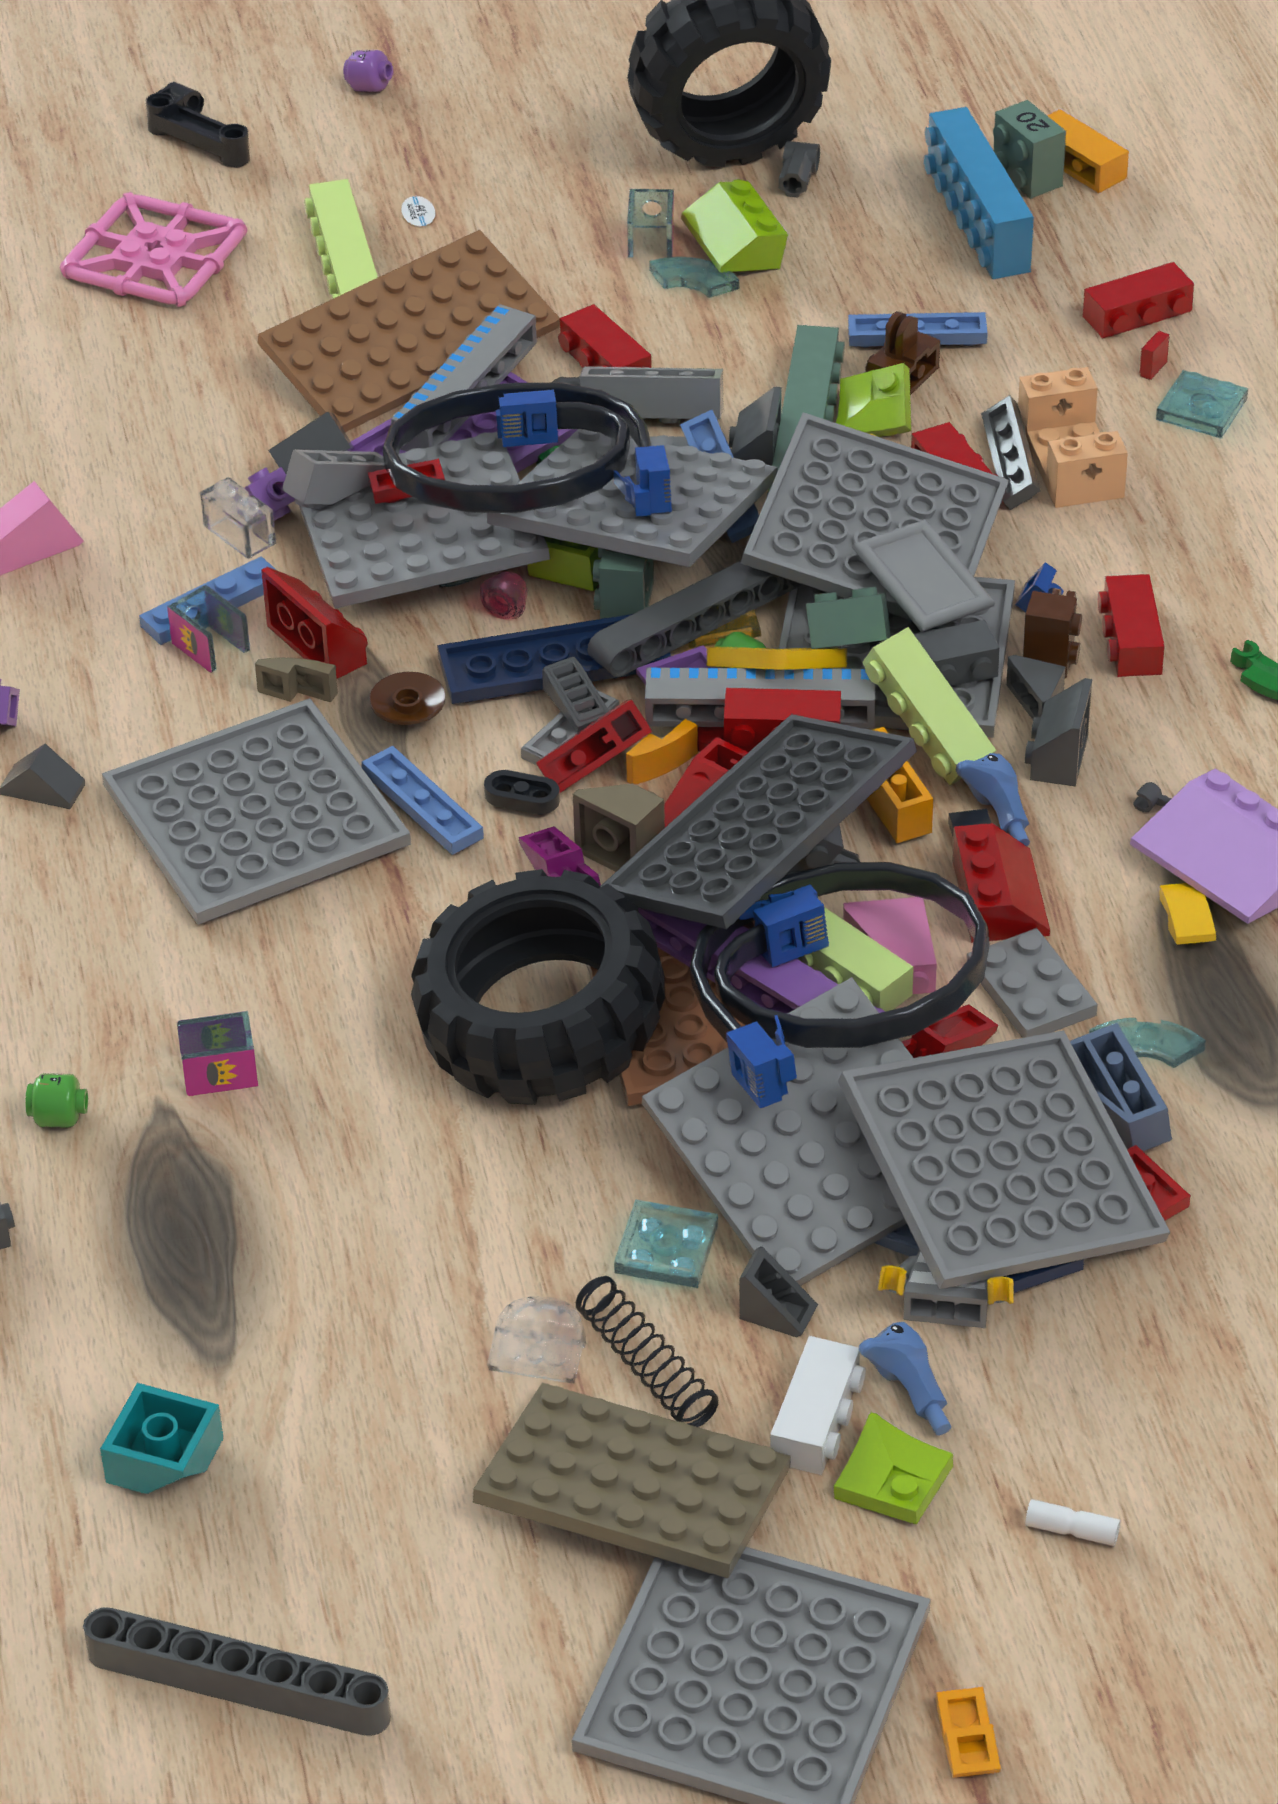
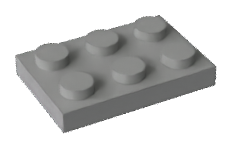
(1035, 985)

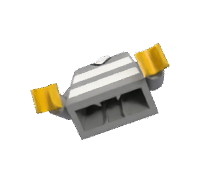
(953, 1305)

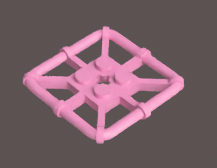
(154, 250)

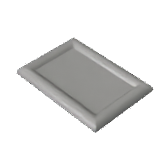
(923, 575)

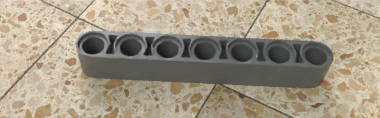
(684, 617)
(237, 1671)

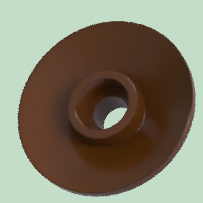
(407, 698)

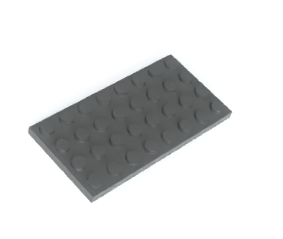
(760, 820)

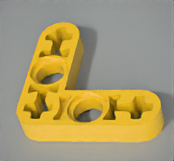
(776, 658)

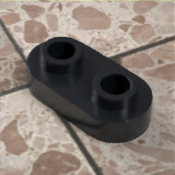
(521, 792)

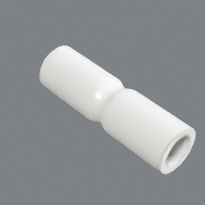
(1078, 1523)

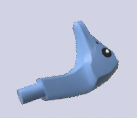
(996, 784)
(903, 1356)

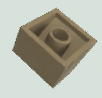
(616, 822)

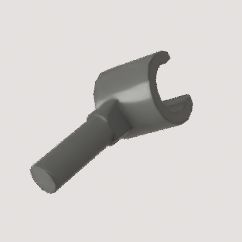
(1149, 796)

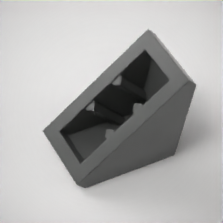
(1034, 682)
(43, 779)
(773, 1297)

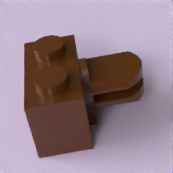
(907, 346)
(1051, 628)

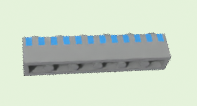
(479, 362)
(700, 692)

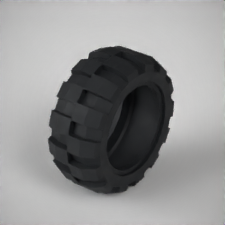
(741, 120)
(552, 1047)

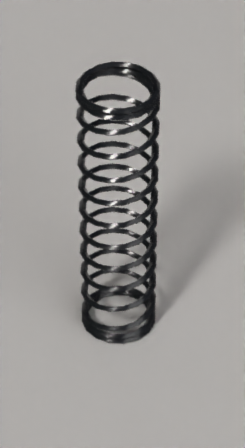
(588, 1289)

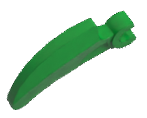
(1260, 672)

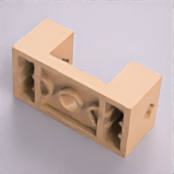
(1064, 439)

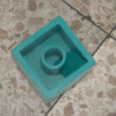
(160, 1439)

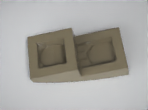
(290, 676)

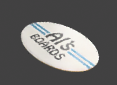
(418, 211)

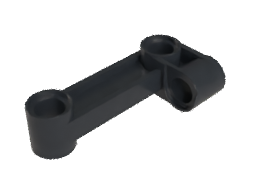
(177, 112)

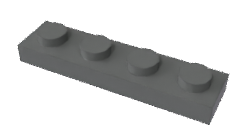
(1011, 451)

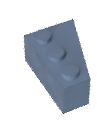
(1124, 1087)

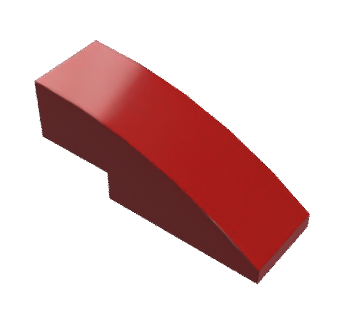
(957, 1031)

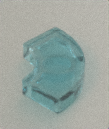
(693, 274)
(1161, 1041)

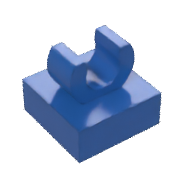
(1040, 582)

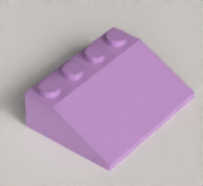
(1218, 843)

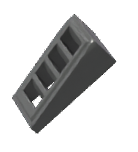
(565, 676)

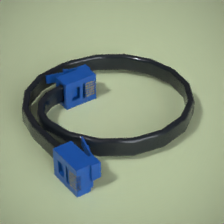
(530, 417)
(791, 925)

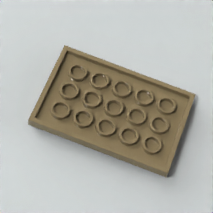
(633, 1479)

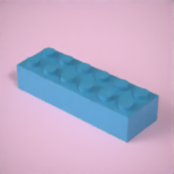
(979, 193)

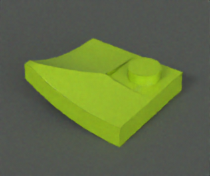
(877, 401)
(892, 1472)

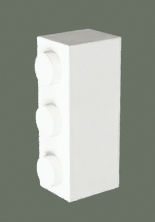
(818, 1404)

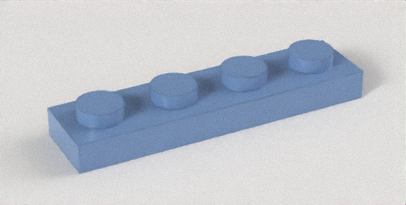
(949, 328)
(707, 436)
(235, 586)
(423, 800)

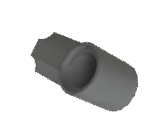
(799, 163)

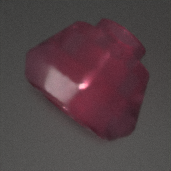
(504, 595)

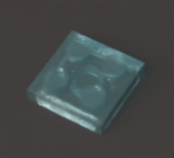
(1202, 403)
(666, 1243)

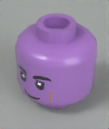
(368, 71)

